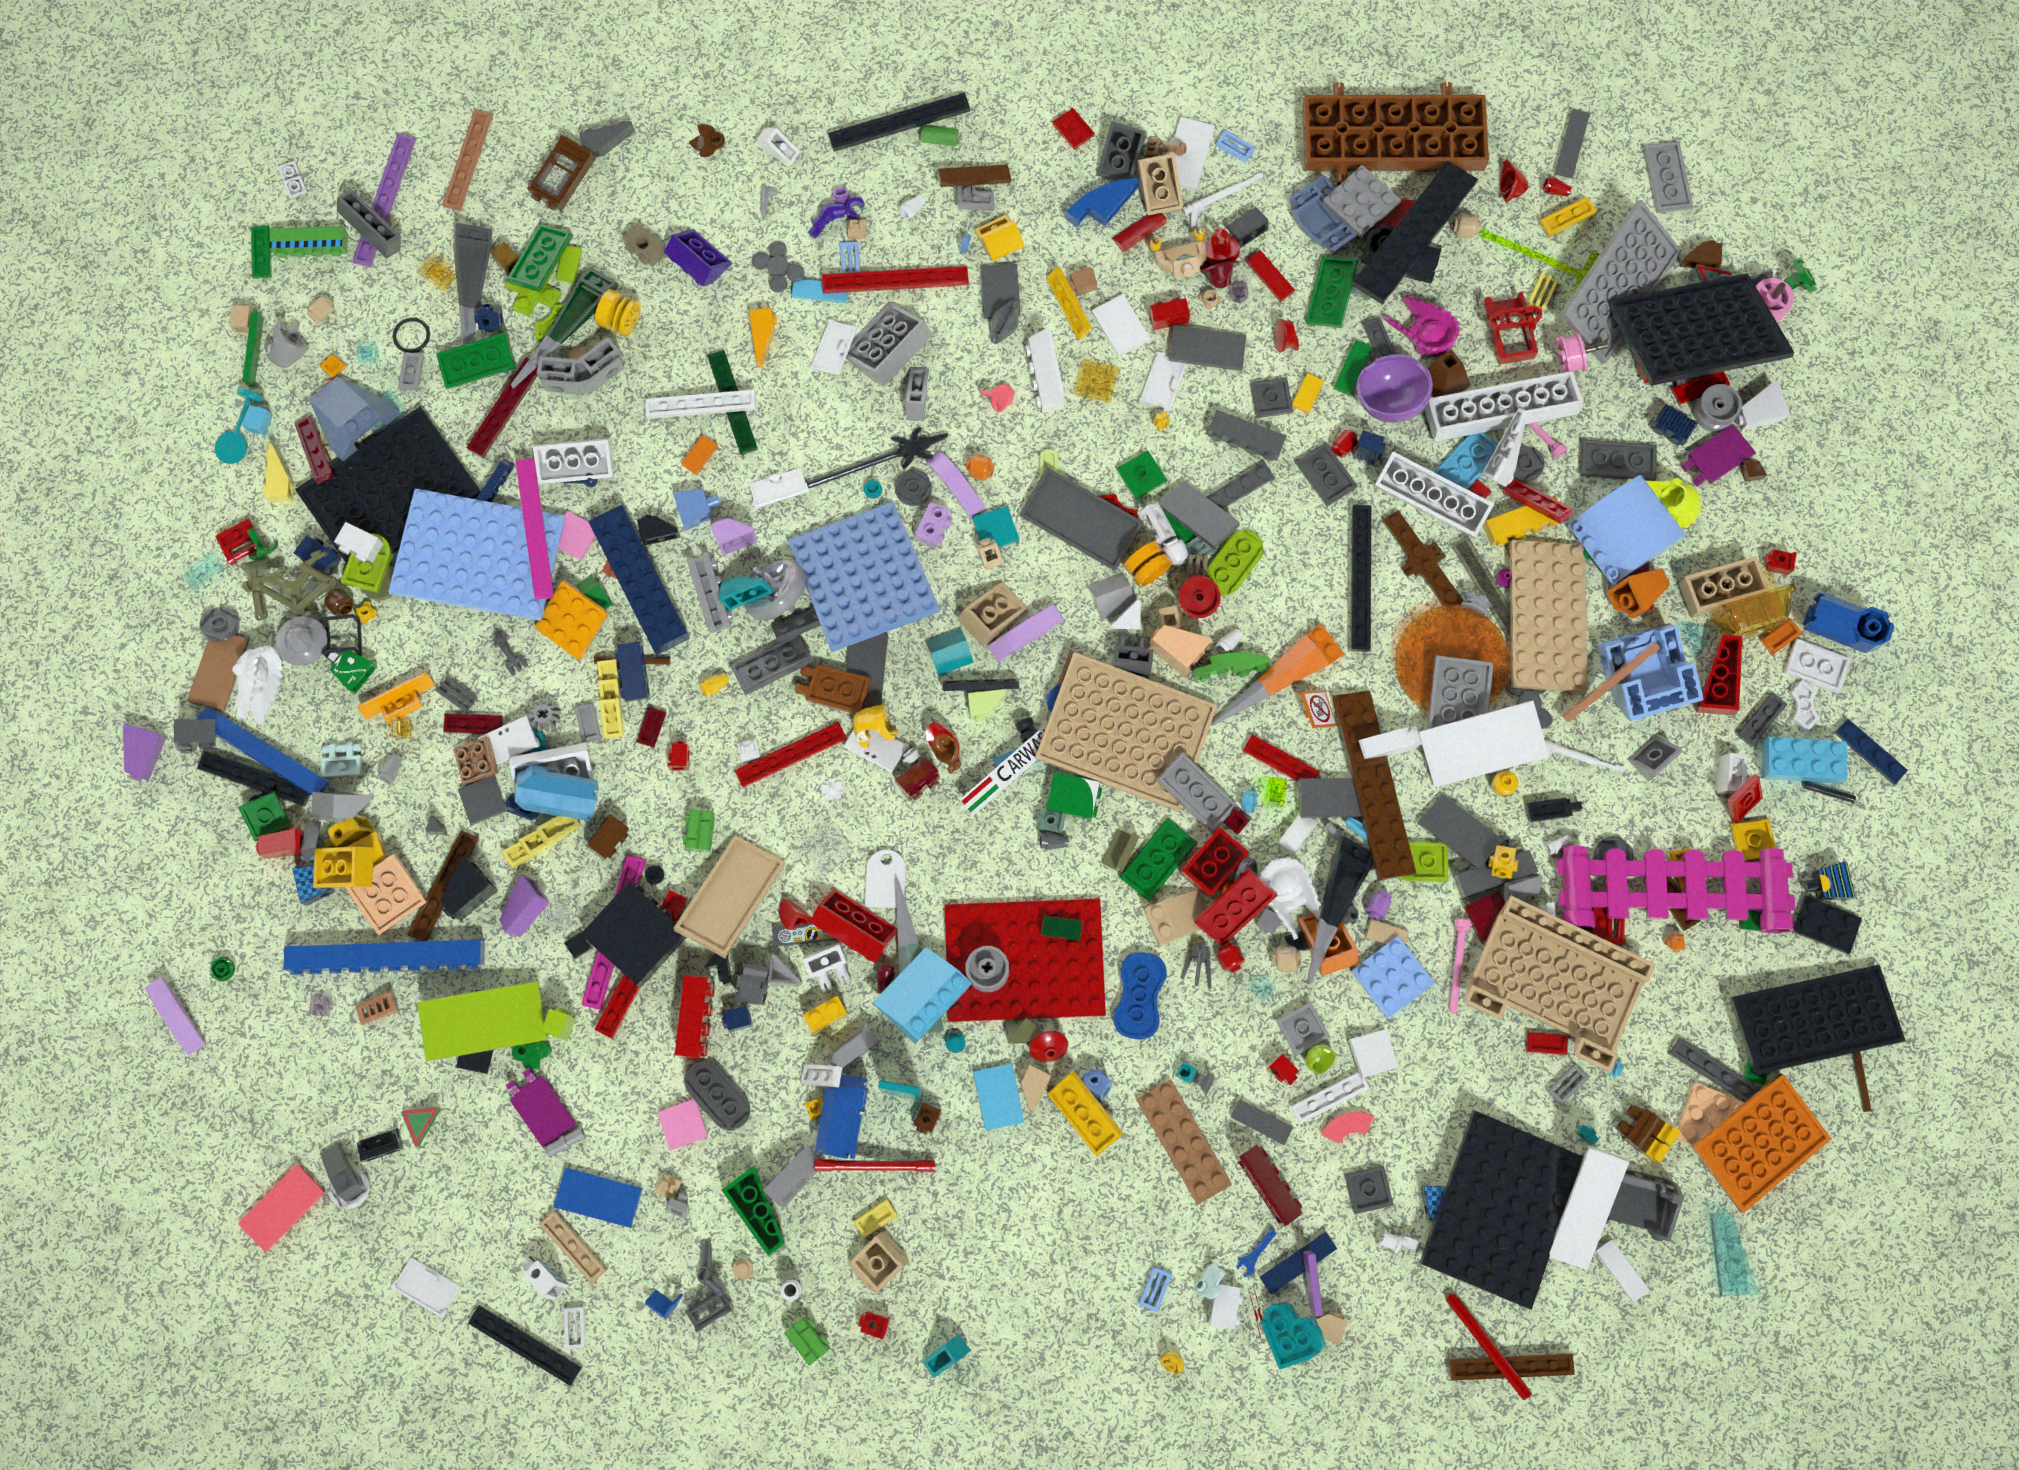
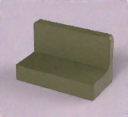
(1120, 850)

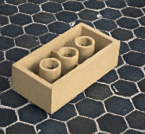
(1713, 580)

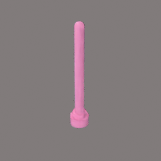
(1556, 448)
(1462, 928)

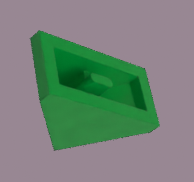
(593, 590)

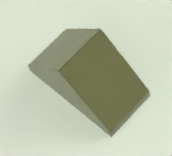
(1024, 1033)

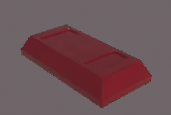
(651, 727)

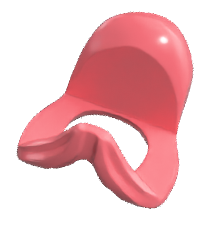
(1000, 396)

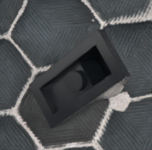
(724, 974)

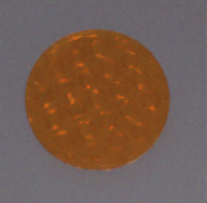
(1449, 633)

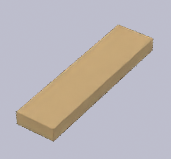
(573, 1247)

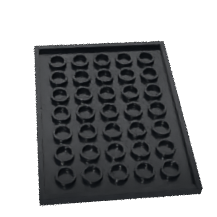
(1700, 329)
(380, 478)
(1501, 1210)

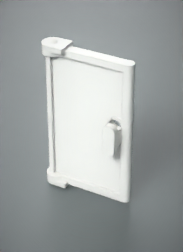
(835, 340)
(1161, 378)
(768, 492)
(514, 739)
(886, 751)
(421, 1286)

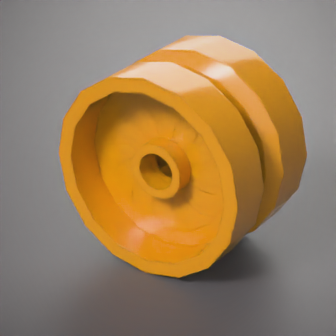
(1147, 564)

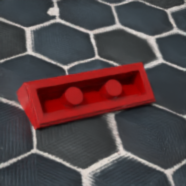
(1139, 231)

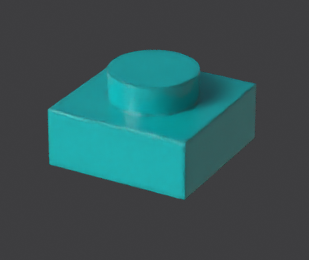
(1587, 1133)

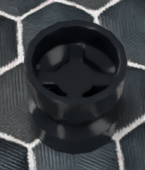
(1026, 728)

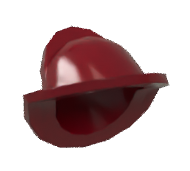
(1219, 274)

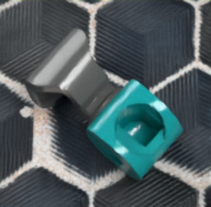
(1189, 1074)

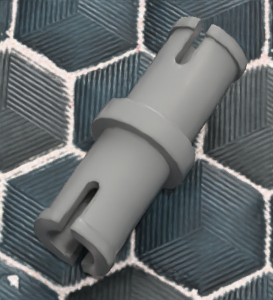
(564, 1142)

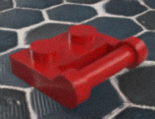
(235, 537)
(1603, 927)

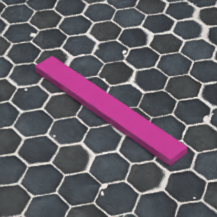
(534, 529)
(602, 967)

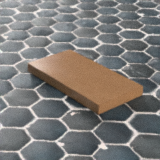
(215, 675)

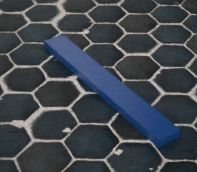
(265, 754)

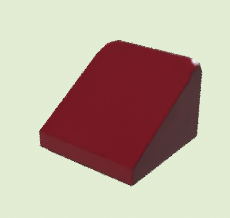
(1237, 820)

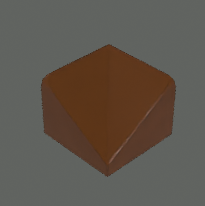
(1752, 470)

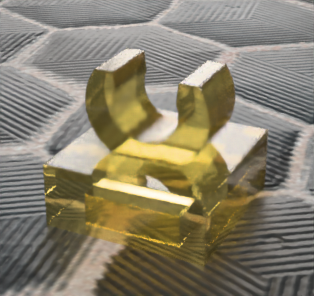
(401, 728)

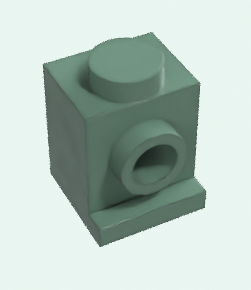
(1056, 827)

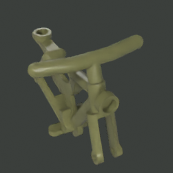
(297, 605)

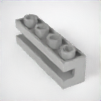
(708, 589)

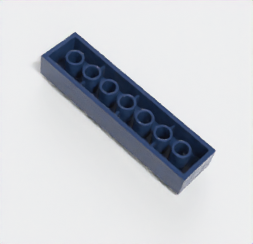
(639, 580)

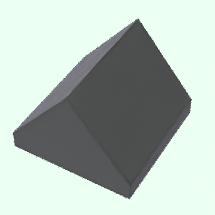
(435, 827)

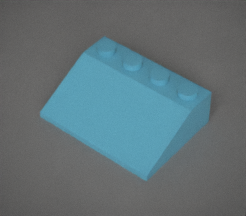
(922, 994)

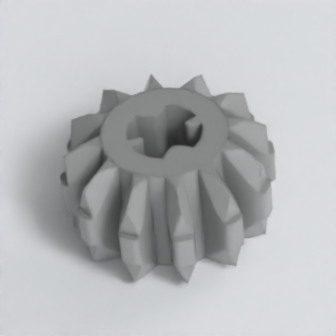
(551, 712)

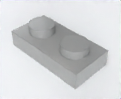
(411, 371)

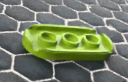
(1235, 561)

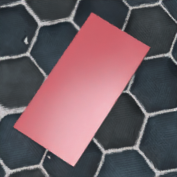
(281, 1207)

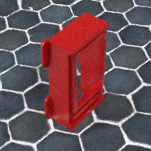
(1532, 350)

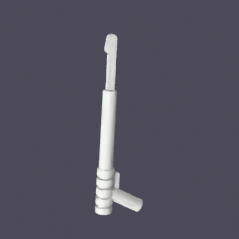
(1199, 206)
(1553, 747)

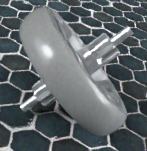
(788, 583)

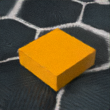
(332, 366)

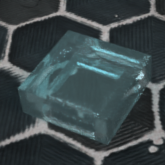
(1262, 989)

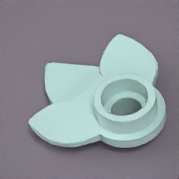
(1207, 1286)

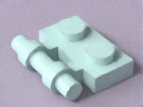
(341, 766)

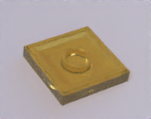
(1097, 381)

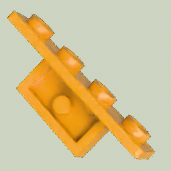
(398, 700)

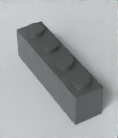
(368, 223)
(1246, 435)
(1477, 881)

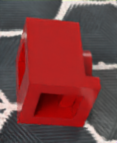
(1774, 565)
(679, 756)
(1284, 1070)
(881, 1328)

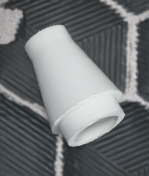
(911, 207)
(1229, 642)

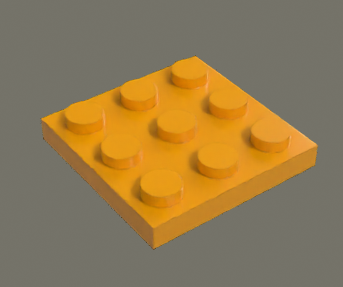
(571, 620)

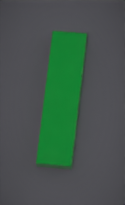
(253, 349)

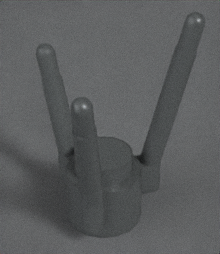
(1199, 955)

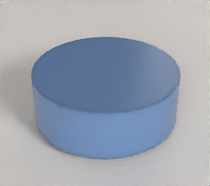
(965, 243)

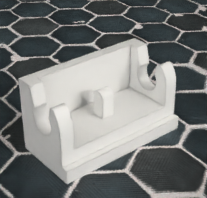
(1158, 523)
(1731, 773)

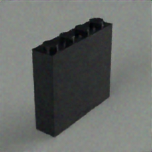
(634, 934)

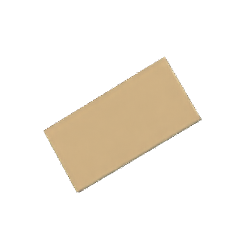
(729, 896)

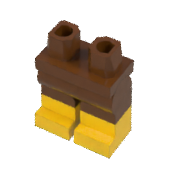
(1648, 1133)

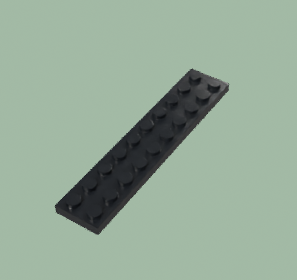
(1414, 232)

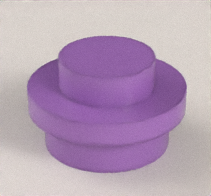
(841, 195)

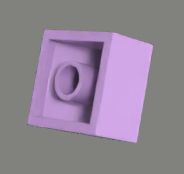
(732, 535)

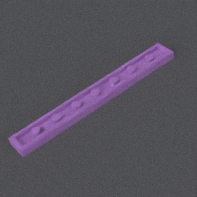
(386, 193)

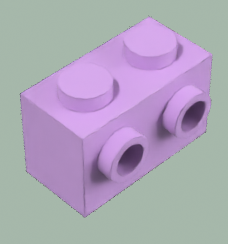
(933, 525)

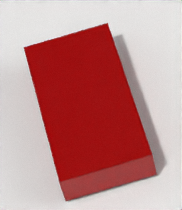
(1547, 1043)

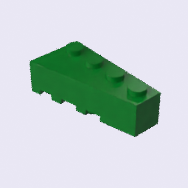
(754, 1209)

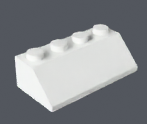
(1046, 371)
(573, 460)
(567, 760)

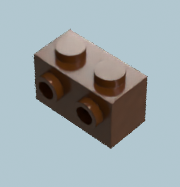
(607, 837)

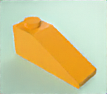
(763, 331)

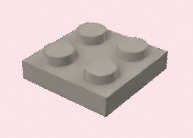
(1302, 1029)

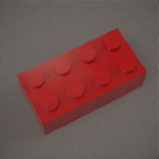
(694, 1017)

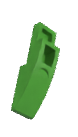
(1238, 663)

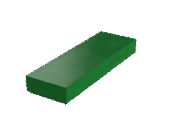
(260, 252)
(1352, 367)

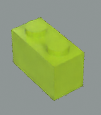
(558, 1023)

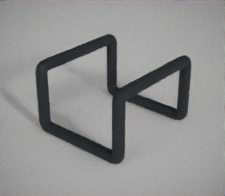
(326, 653)

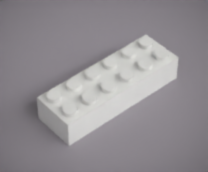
(1434, 495)

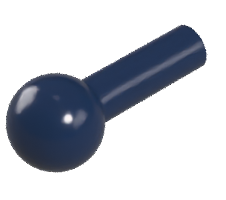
(589, 482)

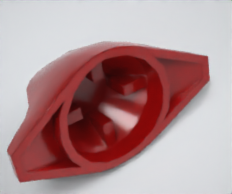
(1512, 181)

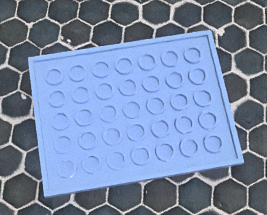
(470, 555)

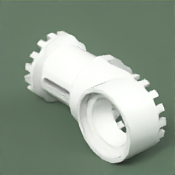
(1395, 1242)

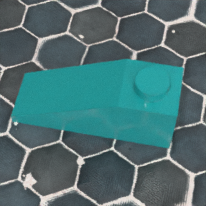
(743, 590)

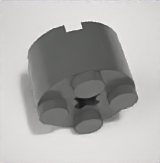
(752, 984)

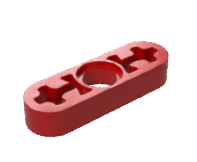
(1521, 312)

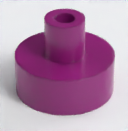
(1503, 578)

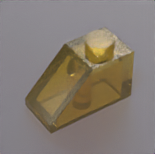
(436, 274)

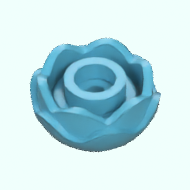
(1249, 801)

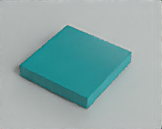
(997, 526)

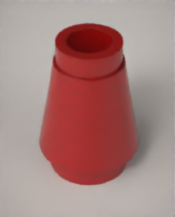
(1556, 187)

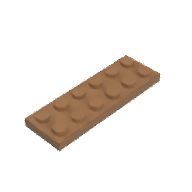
(1183, 1142)

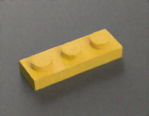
(1568, 217)

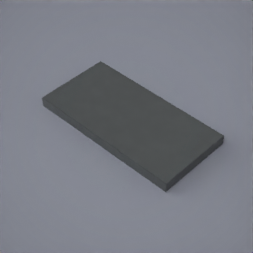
(1081, 519)

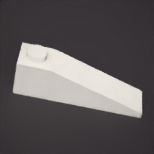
(1505, 457)

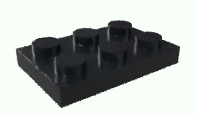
(1827, 925)

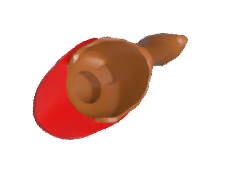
(944, 745)

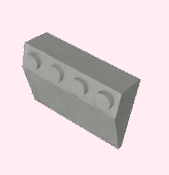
(887, 343)

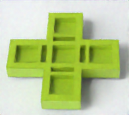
(529, 298)

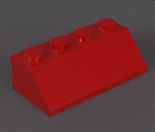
(862, 932)

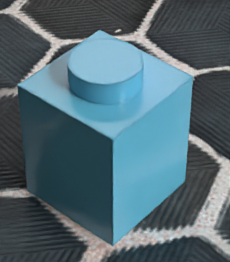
(257, 420)

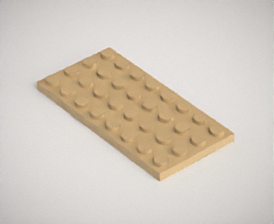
(1548, 616)

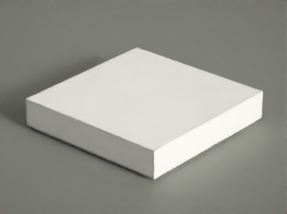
(1373, 1053)

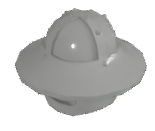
(301, 640)

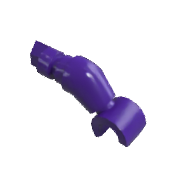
(834, 211)

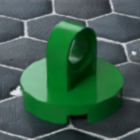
(1802, 276)

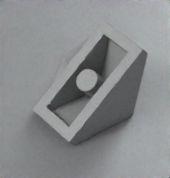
(780, 975)

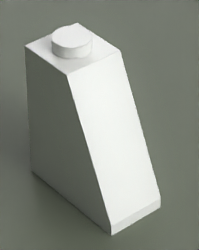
(1764, 408)

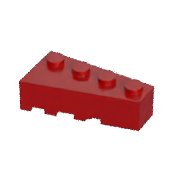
(1723, 681)

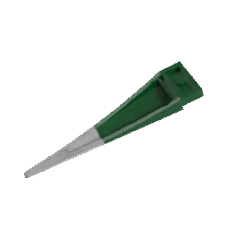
(576, 311)

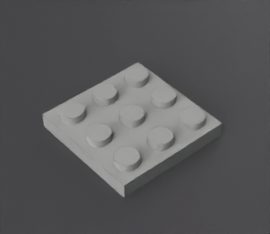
(1361, 201)

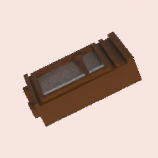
(561, 173)

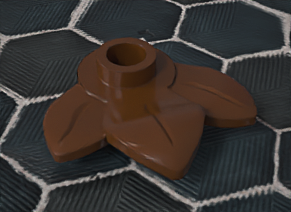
(705, 140)

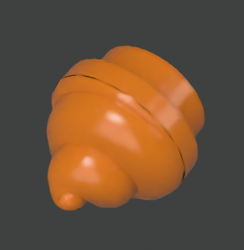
(1676, 942)

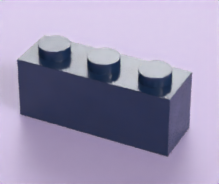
(632, 672)

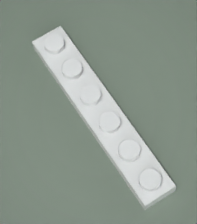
(700, 404)

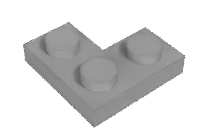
(971, 199)

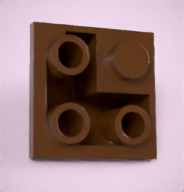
(1448, 375)

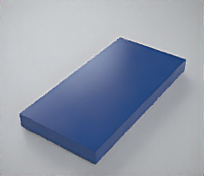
(598, 1197)

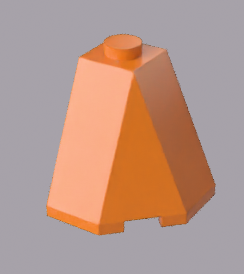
(1638, 592)

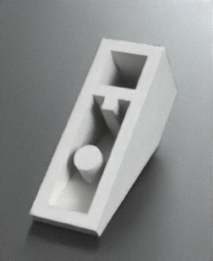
(1390, 743)

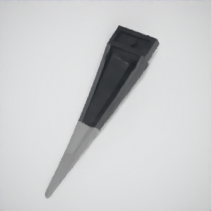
(1346, 874)

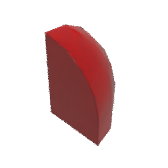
(792, 915)

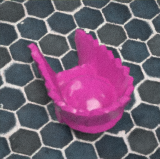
(1432, 330)

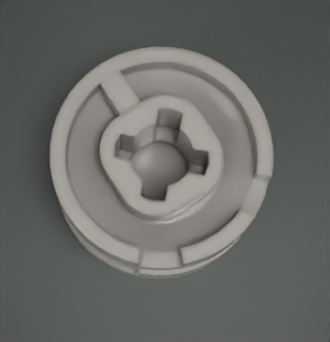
(1476, 602)

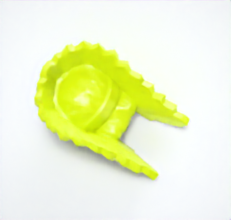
(1679, 499)

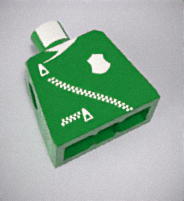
(351, 669)

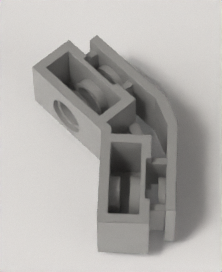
(583, 374)

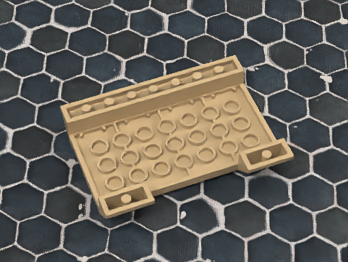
(1558, 979)

